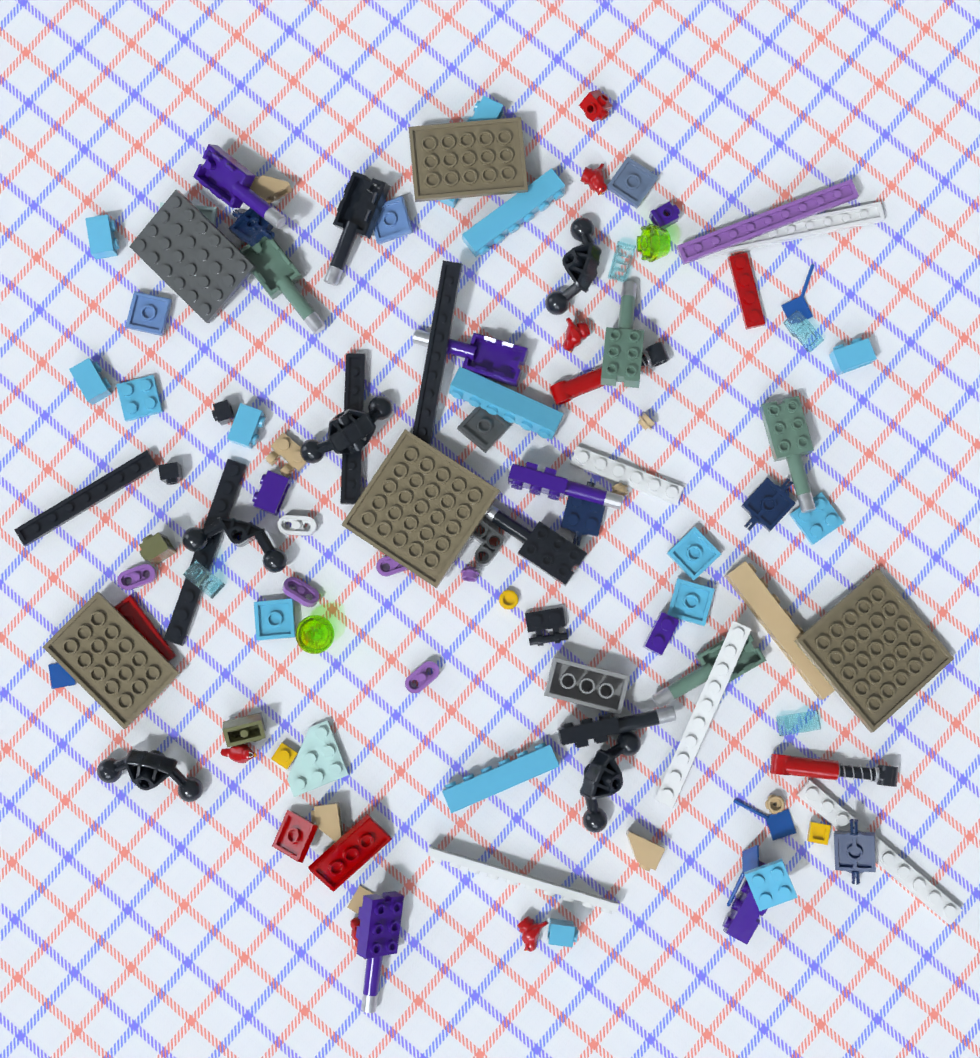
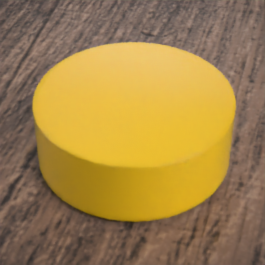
(508, 599)

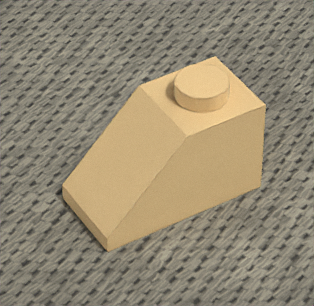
(270, 188)
(328, 819)
(645, 851)

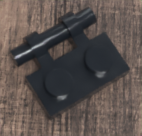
(545, 620)

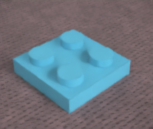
(139, 398)
(818, 522)
(693, 553)
(690, 602)
(274, 619)
(770, 884)

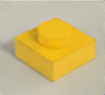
(284, 755)
(818, 833)

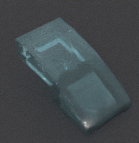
(803, 331)
(204, 579)
(798, 723)

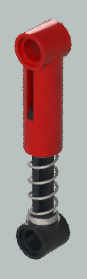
(567, 390)
(831, 769)

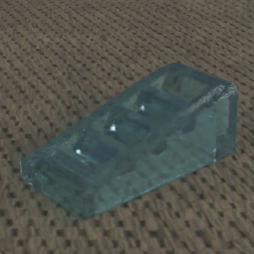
(625, 246)

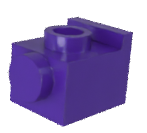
(659, 219)

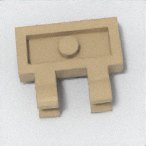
(290, 451)

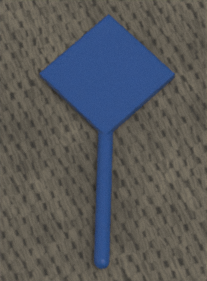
(799, 303)
(60, 677)
(779, 824)
(750, 860)

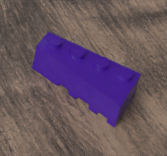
(745, 915)

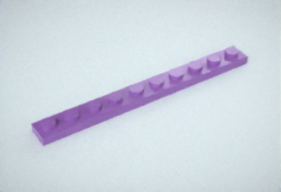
(767, 221)

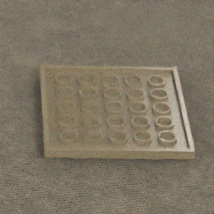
(421, 508)
(874, 650)

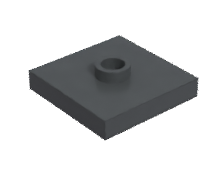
(483, 428)

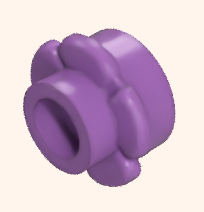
(469, 574)

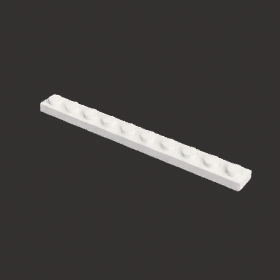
(814, 226)
(703, 714)
(885, 857)
(530, 882)

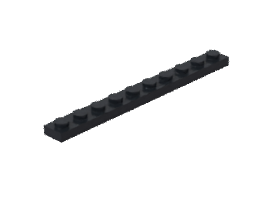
(437, 350)
(191, 594)

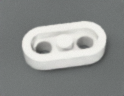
(297, 525)

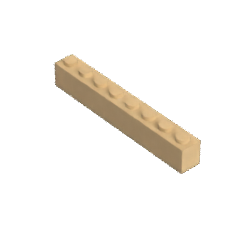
(777, 624)

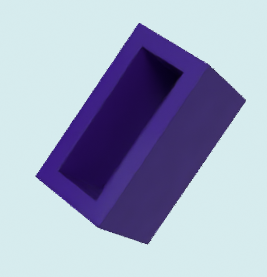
(272, 492)
(661, 633)

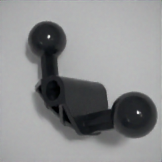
(579, 263)
(348, 431)
(196, 539)
(148, 771)
(605, 778)

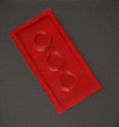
(136, 616)
(350, 852)

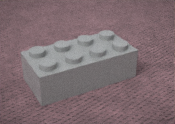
(586, 686)

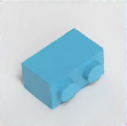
(102, 236)
(852, 356)
(90, 381)
(246, 426)
(562, 932)

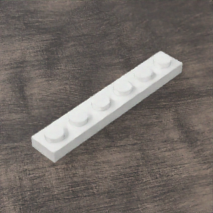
(626, 475)

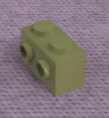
(156, 548)
(244, 730)

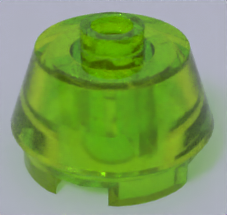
(653, 242)
(314, 634)

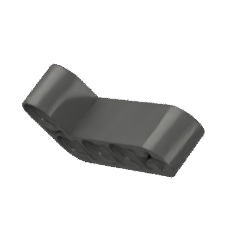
(485, 545)

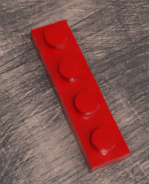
(746, 291)

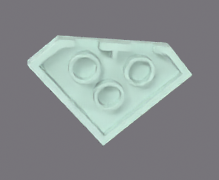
(317, 761)

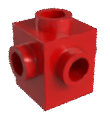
(596, 105)

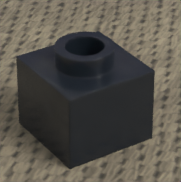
(223, 412)
(170, 473)

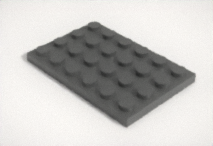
(192, 256)

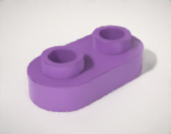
(395, 567)
(137, 577)
(300, 592)
(422, 677)

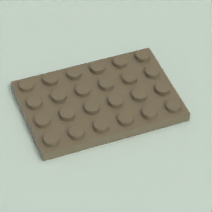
(468, 159)
(111, 660)

